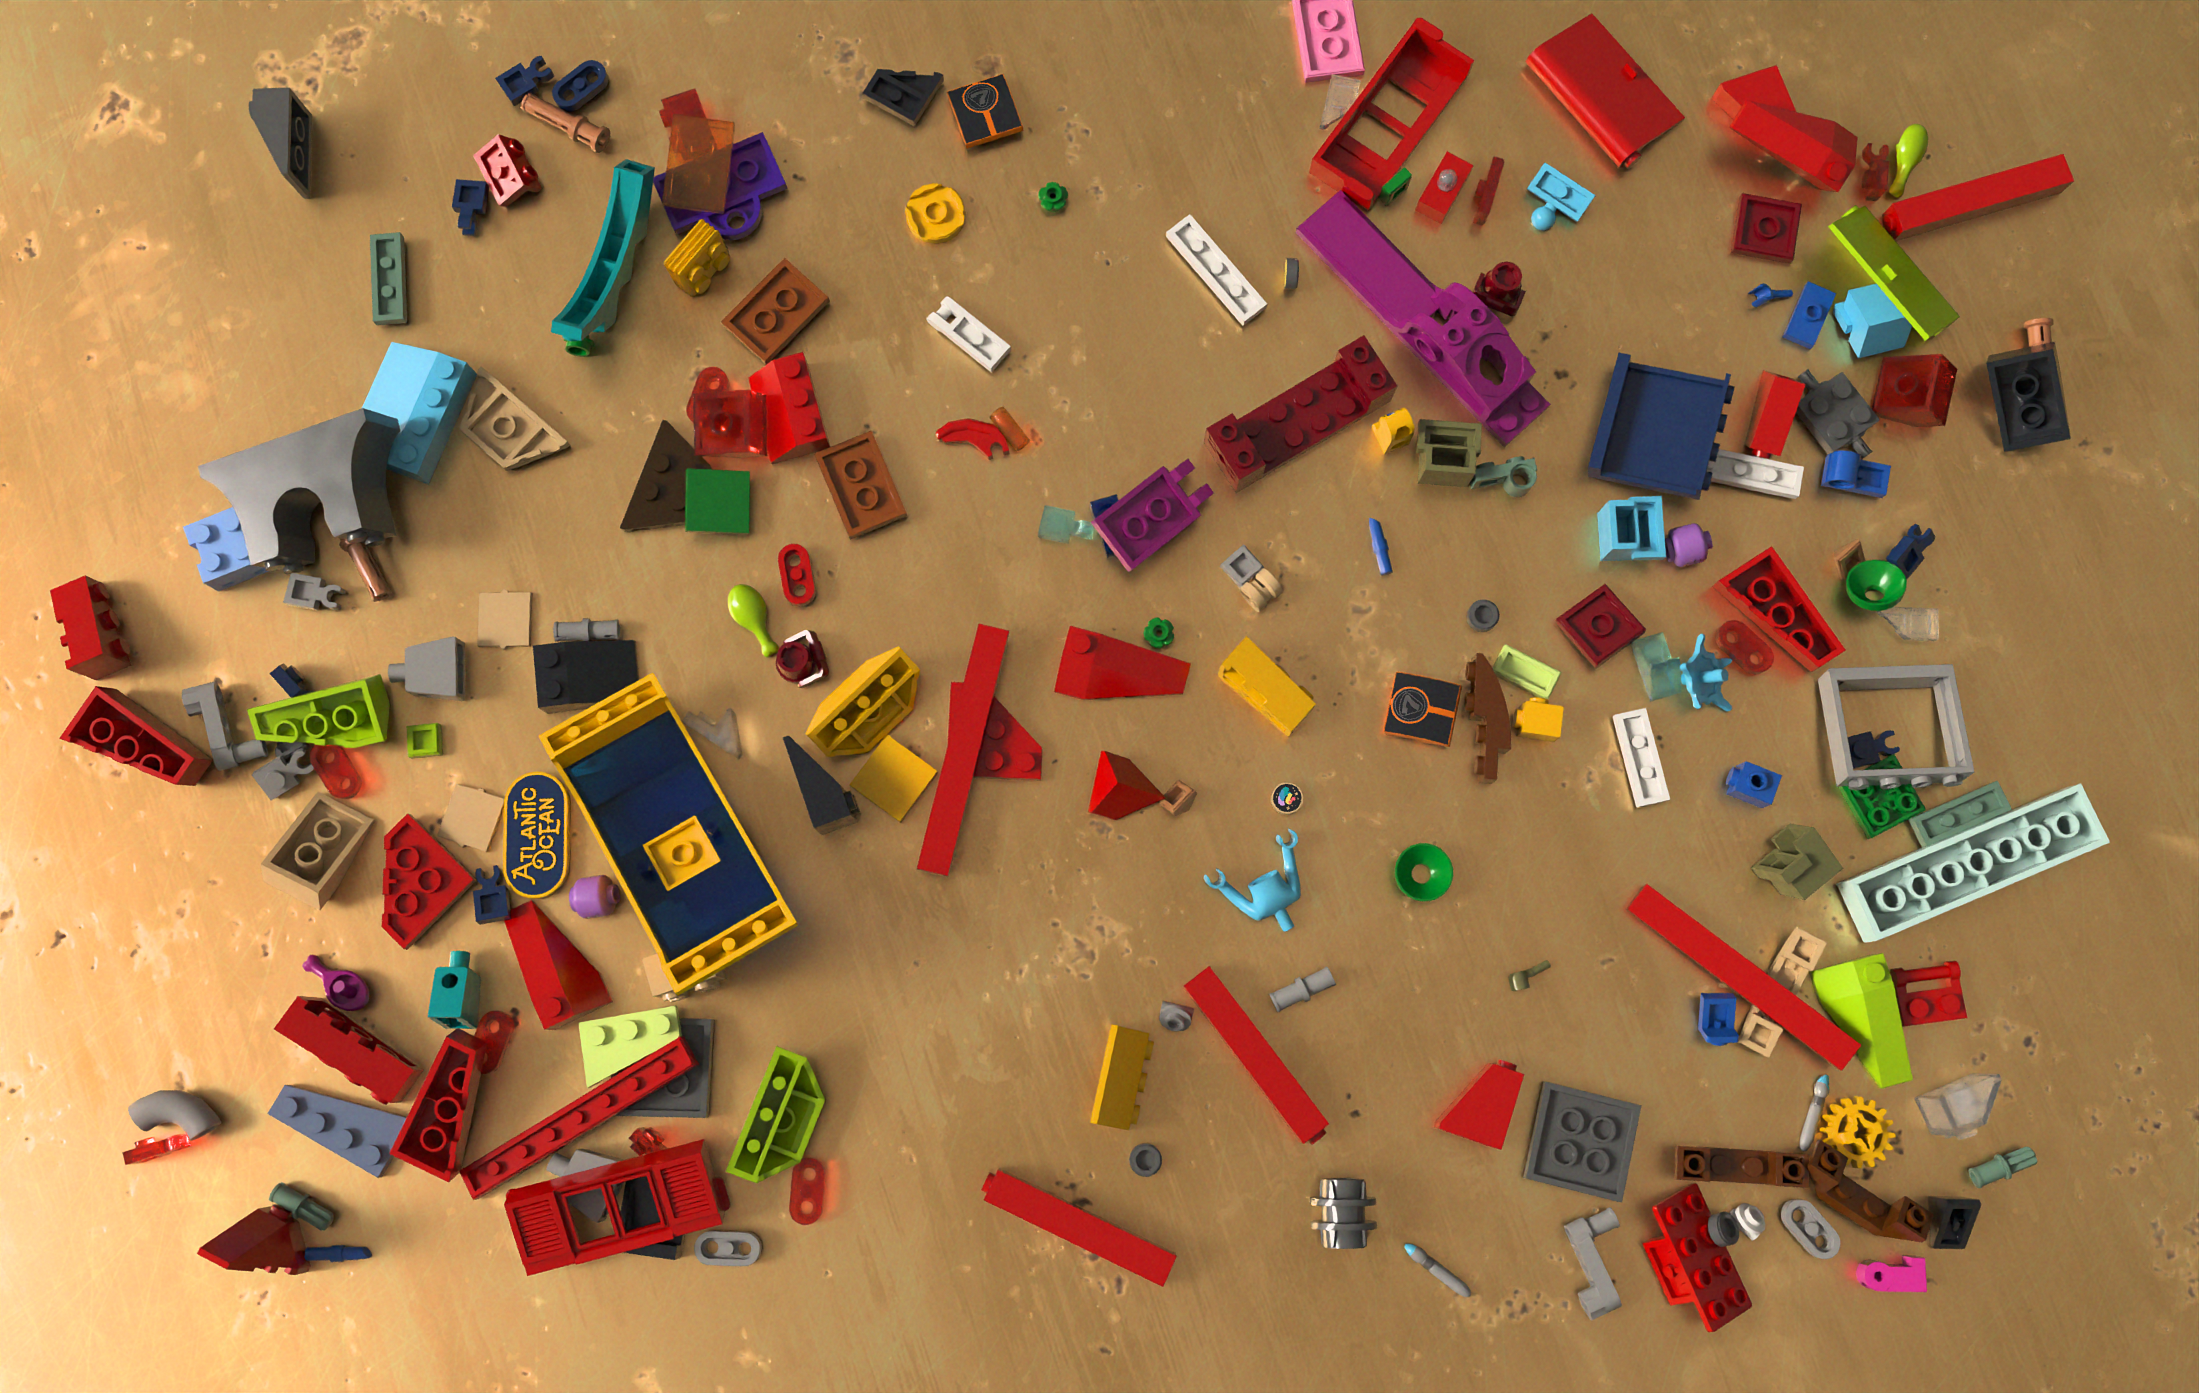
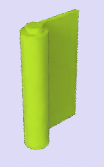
(1894, 272)

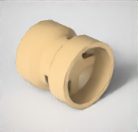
(1261, 590)

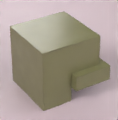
(1447, 452)
(1799, 863)

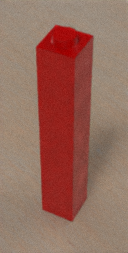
(1977, 197)
(1256, 1056)
(1079, 1226)

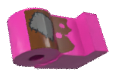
(1903, 1277)

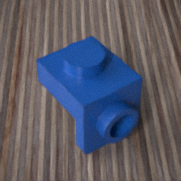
(1718, 1018)

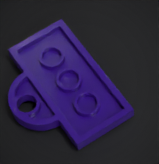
(751, 179)

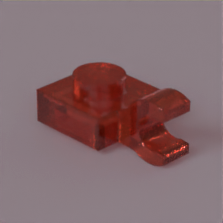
(1876, 177)
(646, 1141)

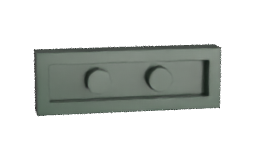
(388, 278)
(1960, 814)

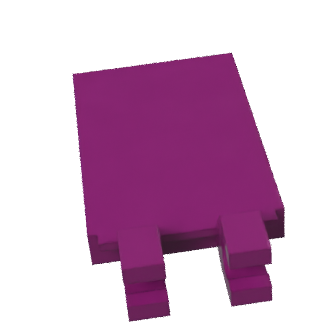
(1150, 515)

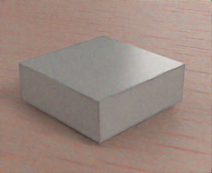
(1241, 566)

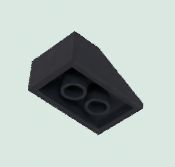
(2029, 396)
(582, 672)
(824, 797)

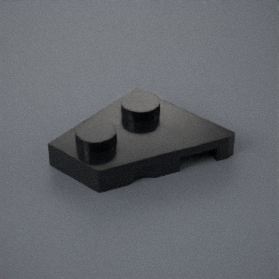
(902, 92)

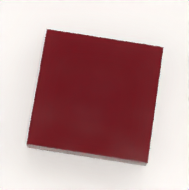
(1766, 228)
(1600, 626)

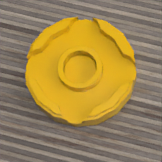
(935, 213)

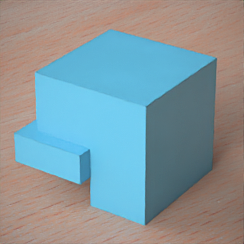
(1872, 321)
(1632, 529)

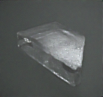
(1340, 97)
(1913, 623)

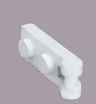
(969, 334)

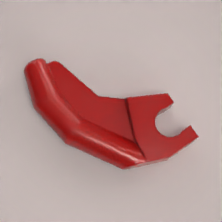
(978, 433)

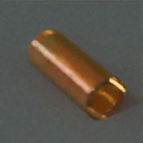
(1009, 428)

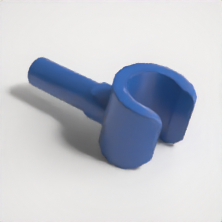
(1764, 294)

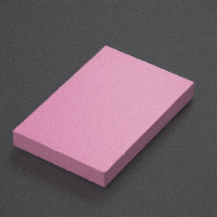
(1328, 39)

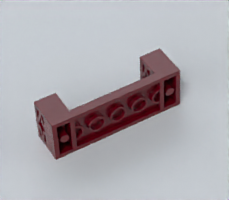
(1301, 416)

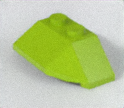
(778, 1119)

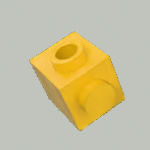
(1538, 720)

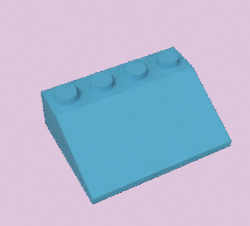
(426, 397)

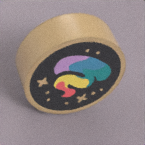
(1286, 798)

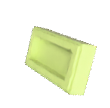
(1526, 672)

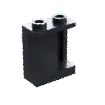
(640, 1210)

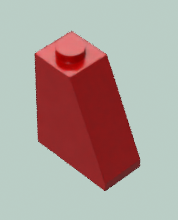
(1760, 86)
(1773, 414)
(1484, 1106)

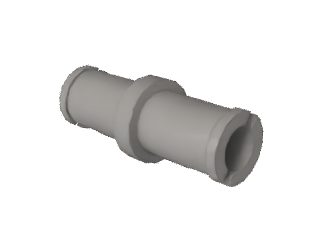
(586, 630)
(1302, 989)

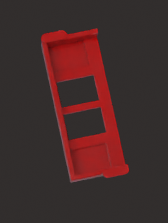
(1422, 67)
(682, 1189)

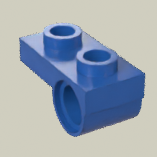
(1848, 472)

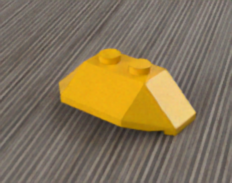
(866, 705)

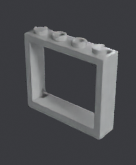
(1950, 713)

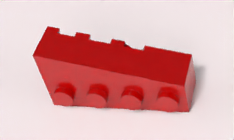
(1780, 607)
(132, 736)
(349, 1048)
(442, 1113)

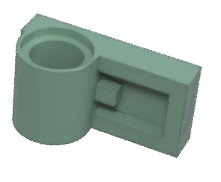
(1489, 474)

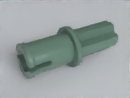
(2002, 1166)
(301, 1206)

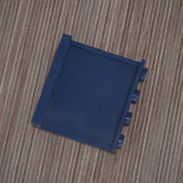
(1660, 429)

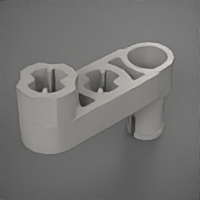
(208, 700)
(1602, 1295)

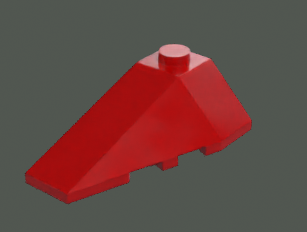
(262, 1241)

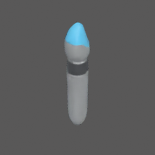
(1814, 1113)
(1438, 1270)

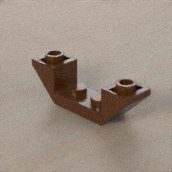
(1742, 1166)
(1899, 1220)

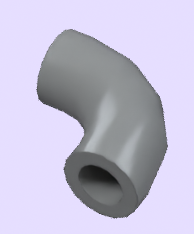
(174, 1107)

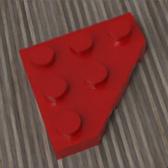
(1006, 746)
(418, 881)

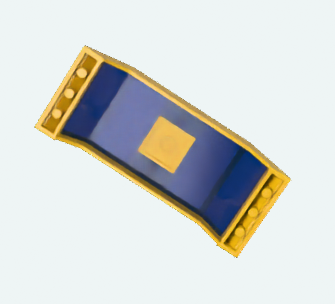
(668, 833)

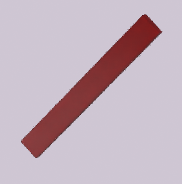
(963, 750)
(1744, 977)
(578, 1118)

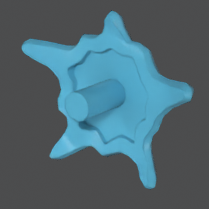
(1704, 676)

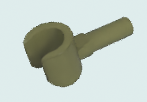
(1520, 979)

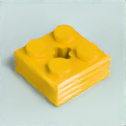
(697, 258)

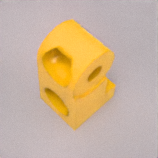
(1394, 430)

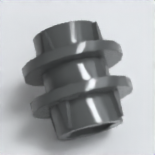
(1343, 1213)

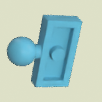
(1560, 194)

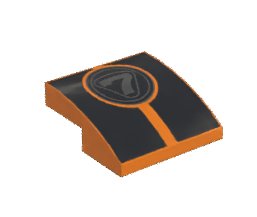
(985, 111)
(1422, 709)

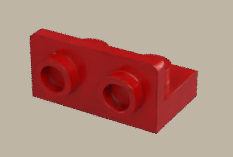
(506, 169)

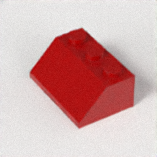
(792, 408)

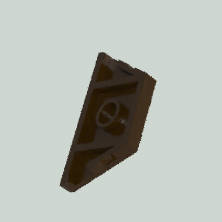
(662, 484)

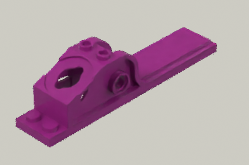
(1406, 304)

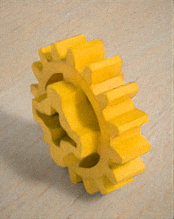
(1870, 1130)

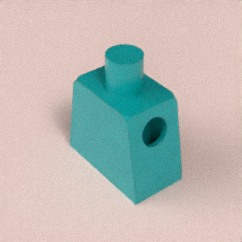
(455, 994)

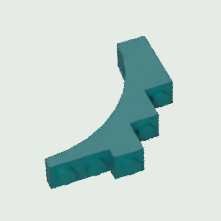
(624, 226)

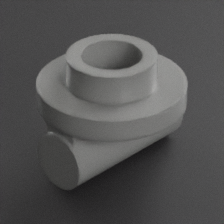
(1175, 1016)

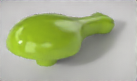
(1909, 154)
(750, 612)

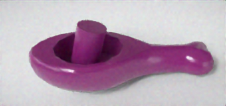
(342, 987)

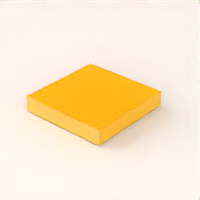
(893, 778)

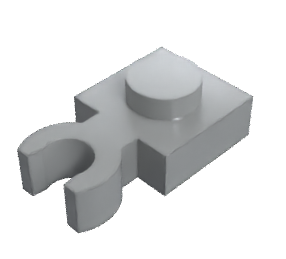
(309, 591)
(280, 775)

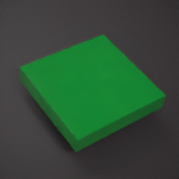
(717, 501)
(1882, 808)

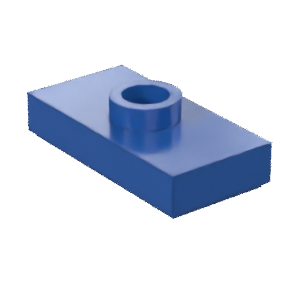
(1809, 315)

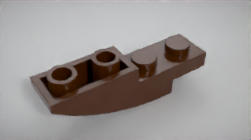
(1487, 705)

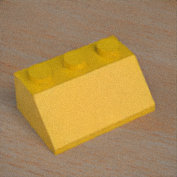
(1121, 1078)

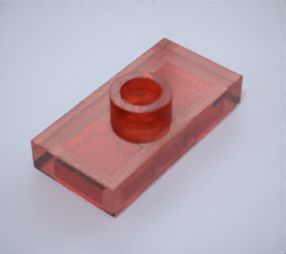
(1486, 190)

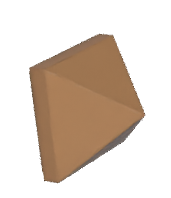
(1848, 557)
(1178, 798)

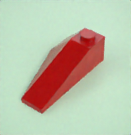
(1804, 143)
(1110, 668)
(554, 969)

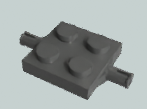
(1835, 413)

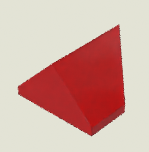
(1120, 788)

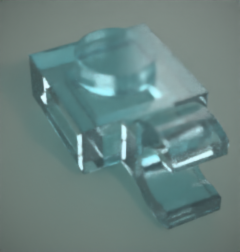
(1059, 525)

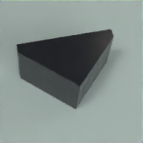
(1952, 1221)

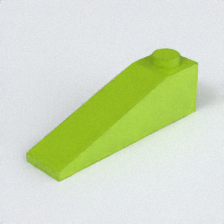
(337, 715)
(1865, 1007)

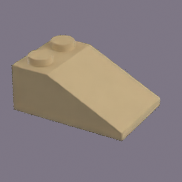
(316, 851)

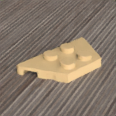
(507, 426)

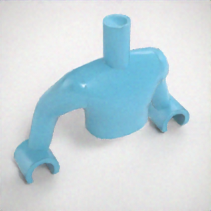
(1268, 891)

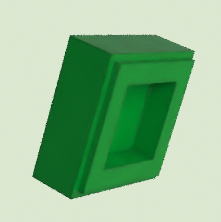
(1395, 186)

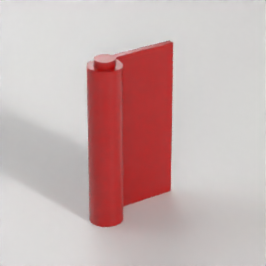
(1604, 90)

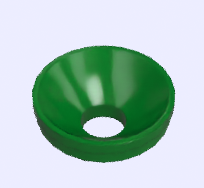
(1877, 576)
(1438, 864)

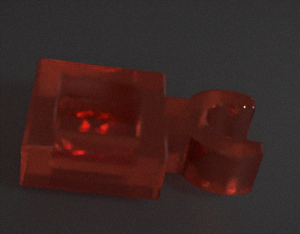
(149, 1149)

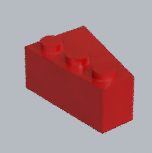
(89, 628)

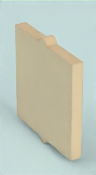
(504, 619)
(471, 817)

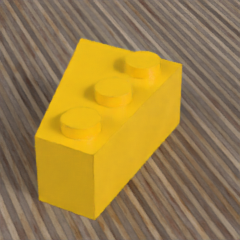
(1266, 686)

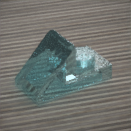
(1657, 668)

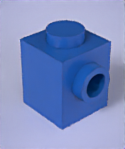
(1753, 784)

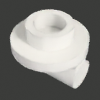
(1749, 1220)

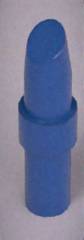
(1380, 547)
(336, 1253)

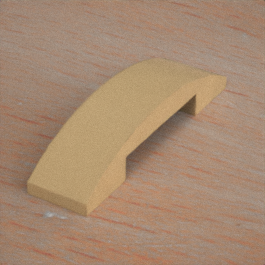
(1789, 969)

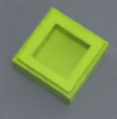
(424, 740)

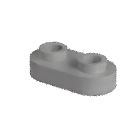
(1809, 1227)
(728, 1248)

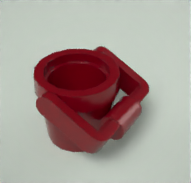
(1501, 288)
(799, 662)

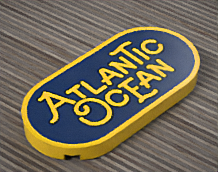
(536, 835)

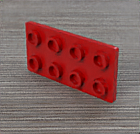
(1692, 1264)

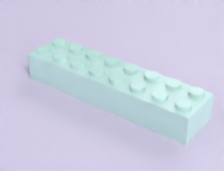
(1972, 863)

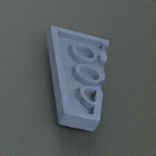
(344, 1127)

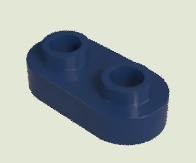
(578, 84)

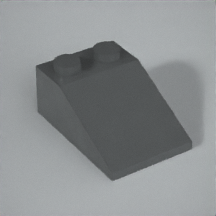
(286, 132)

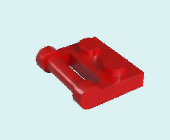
(1933, 1004)

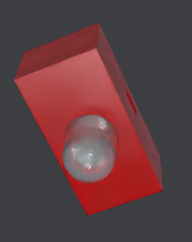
(1444, 187)

